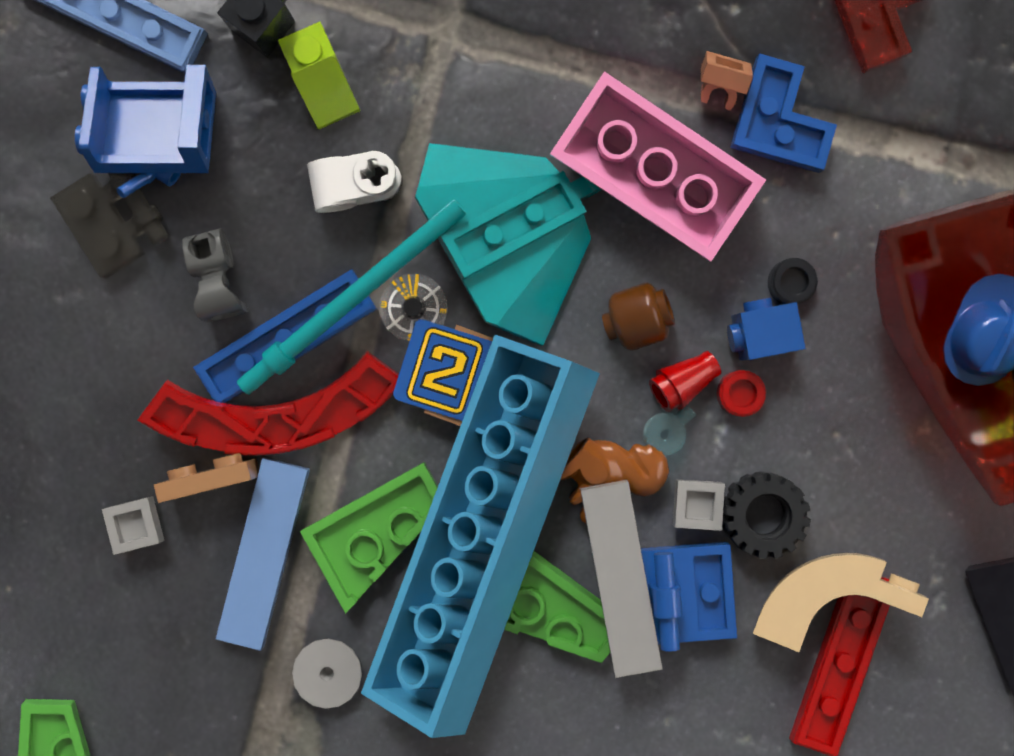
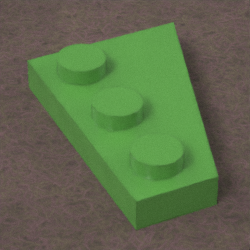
(370, 533)
(559, 611)
(51, 729)

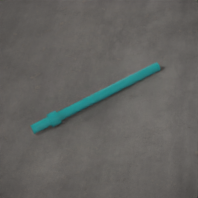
(281, 355)

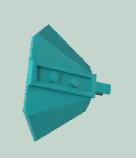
(518, 233)

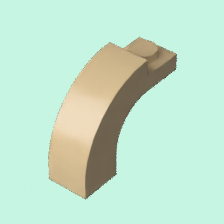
(825, 578)

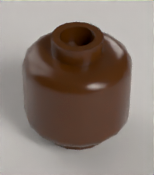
(638, 316)

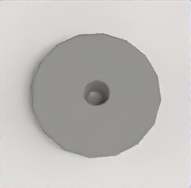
(327, 673)

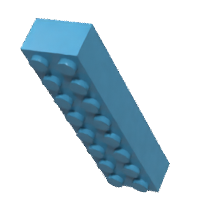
(479, 537)

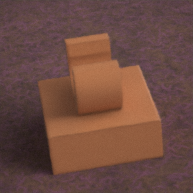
(725, 73)

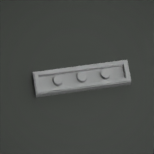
(621, 578)

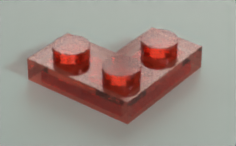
(875, 30)

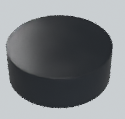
(792, 281)

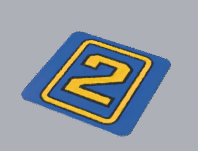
(441, 369)

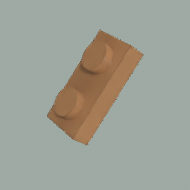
(187, 481)

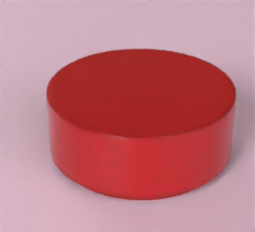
(741, 393)

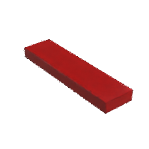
(839, 673)

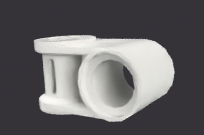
(344, 181)

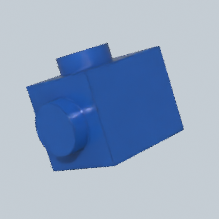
(765, 330)

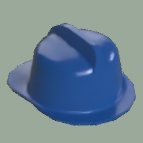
(982, 333)

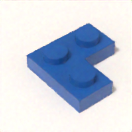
(769, 125)

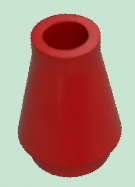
(683, 381)

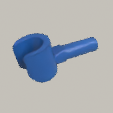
(146, 178)

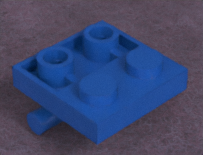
(691, 593)

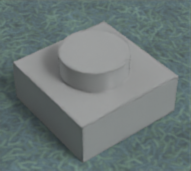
(698, 504)
(133, 525)

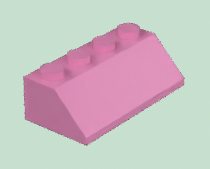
(657, 166)

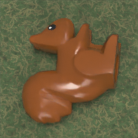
(607, 462)

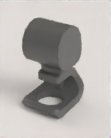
(209, 257)

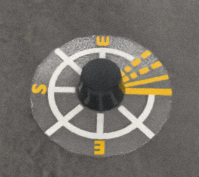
(409, 300)

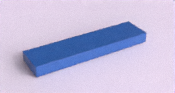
(224, 368)

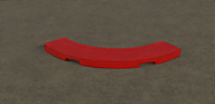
(272, 427)

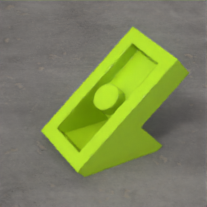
(318, 75)

